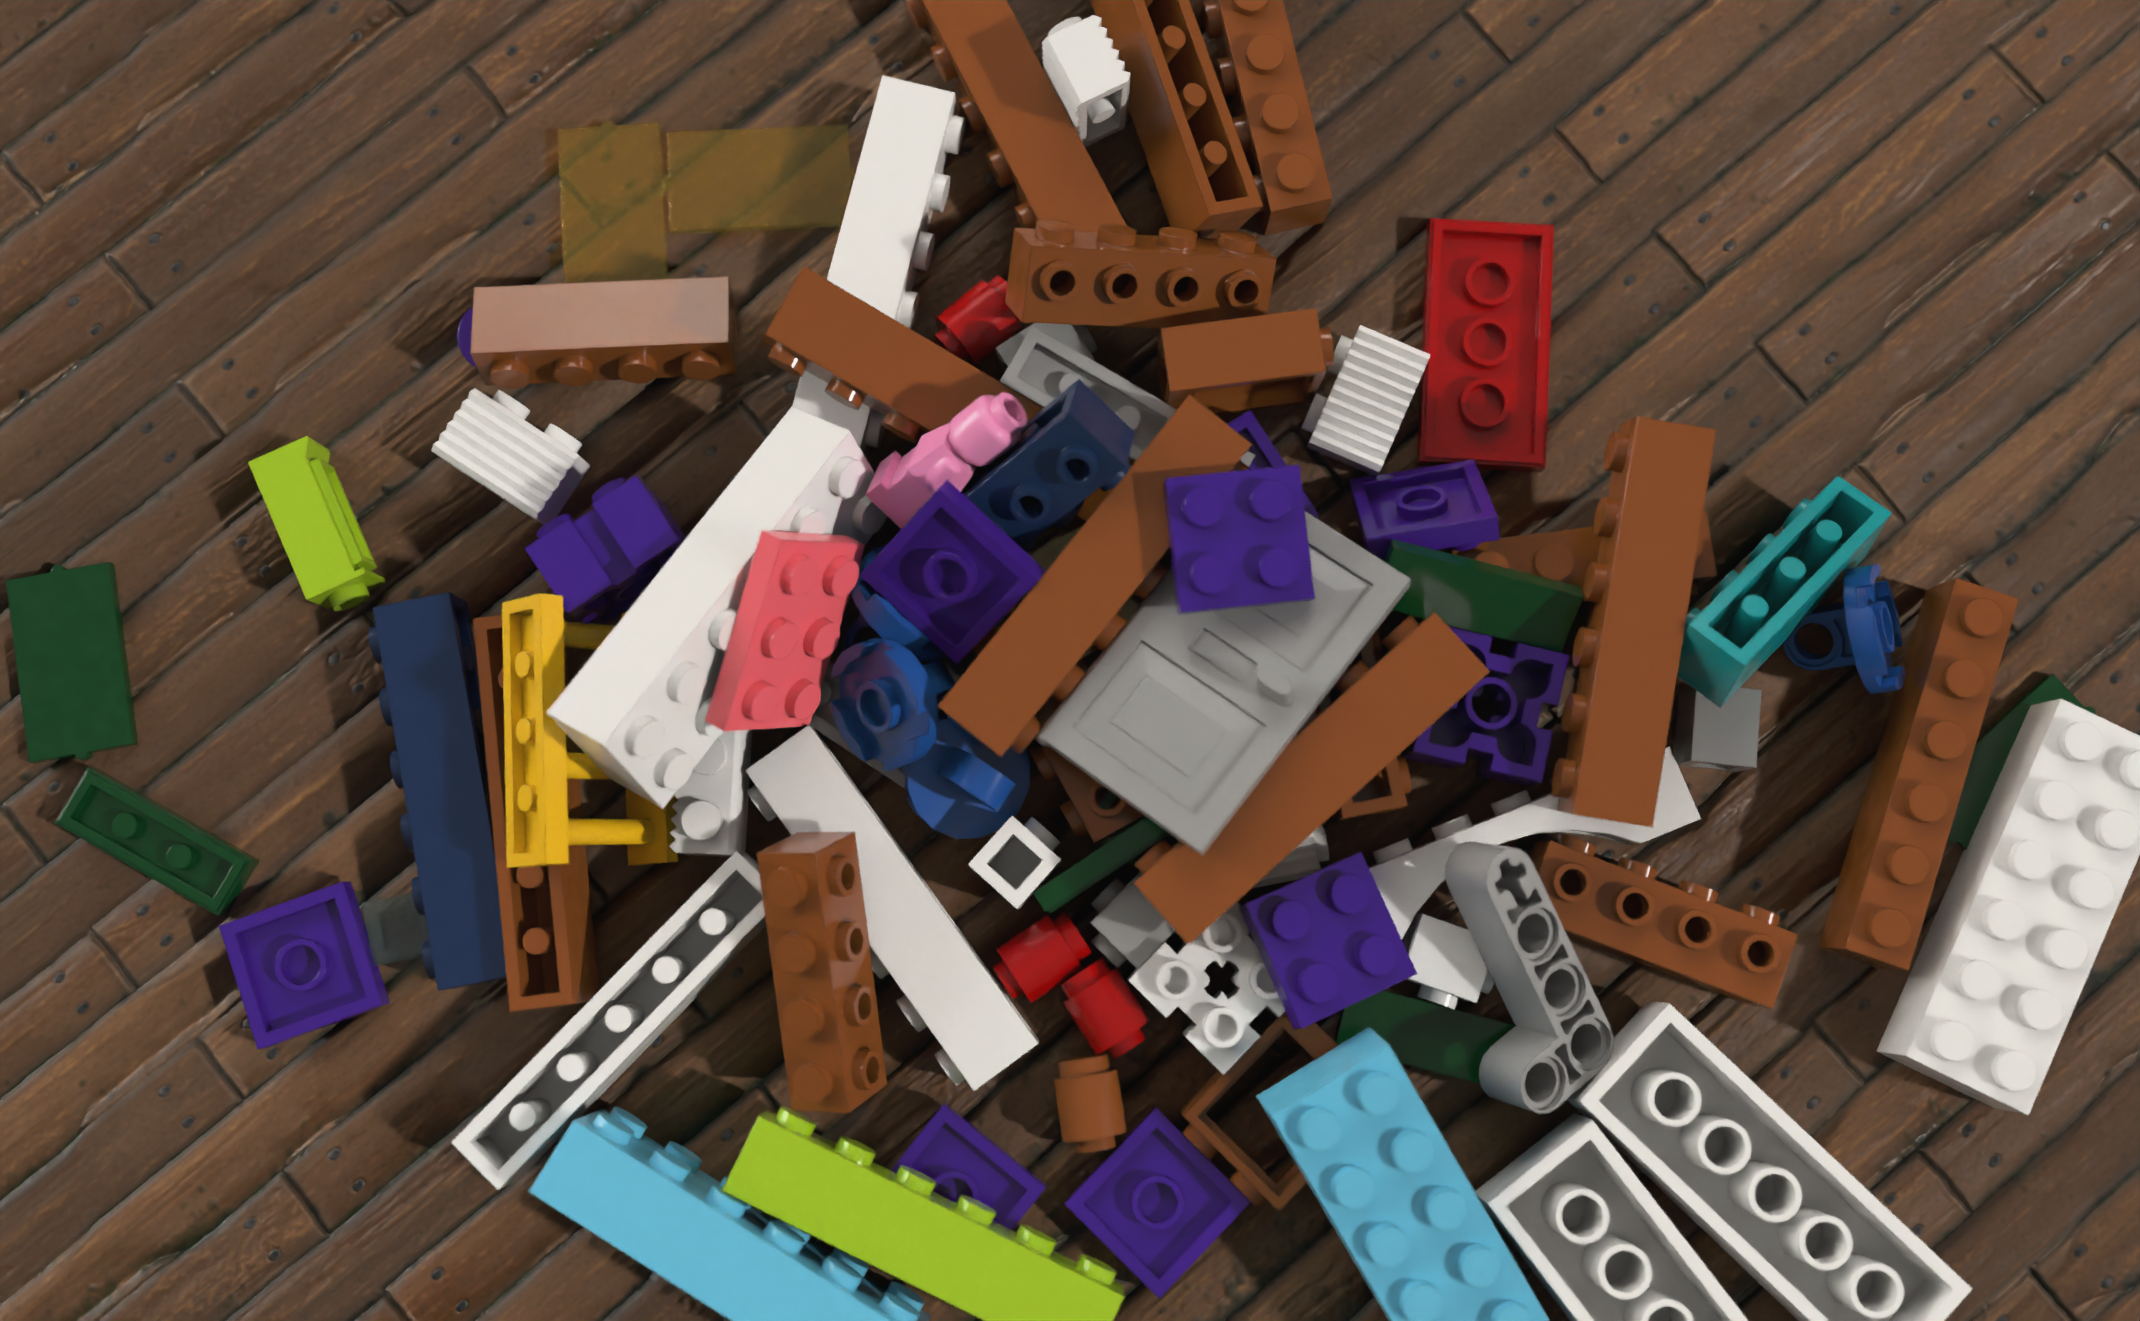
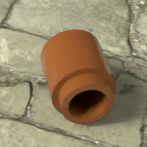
(1089, 1102)

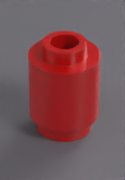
(977, 322)
(1041, 957)
(1105, 1009)

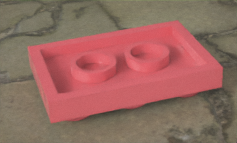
(785, 630)

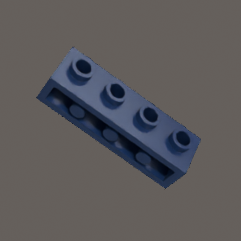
(1054, 466)

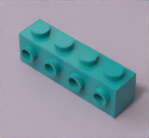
(1777, 589)

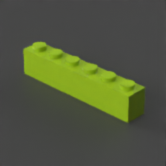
(911, 1230)

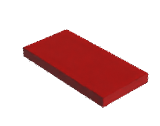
(1486, 344)

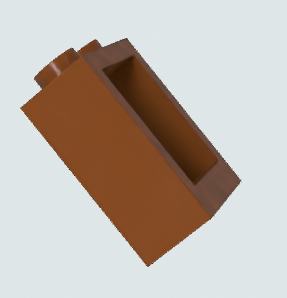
(1245, 361)
(1212, 1139)

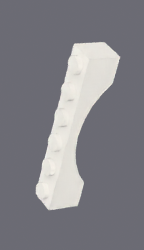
(1411, 875)

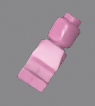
(948, 453)

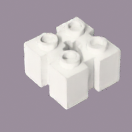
(1219, 1022)

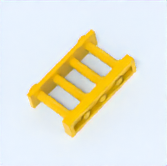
(537, 752)

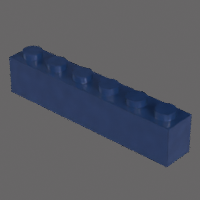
(444, 777)

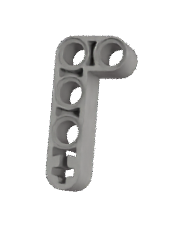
(1558, 1020)

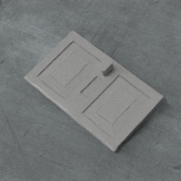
(1204, 703)

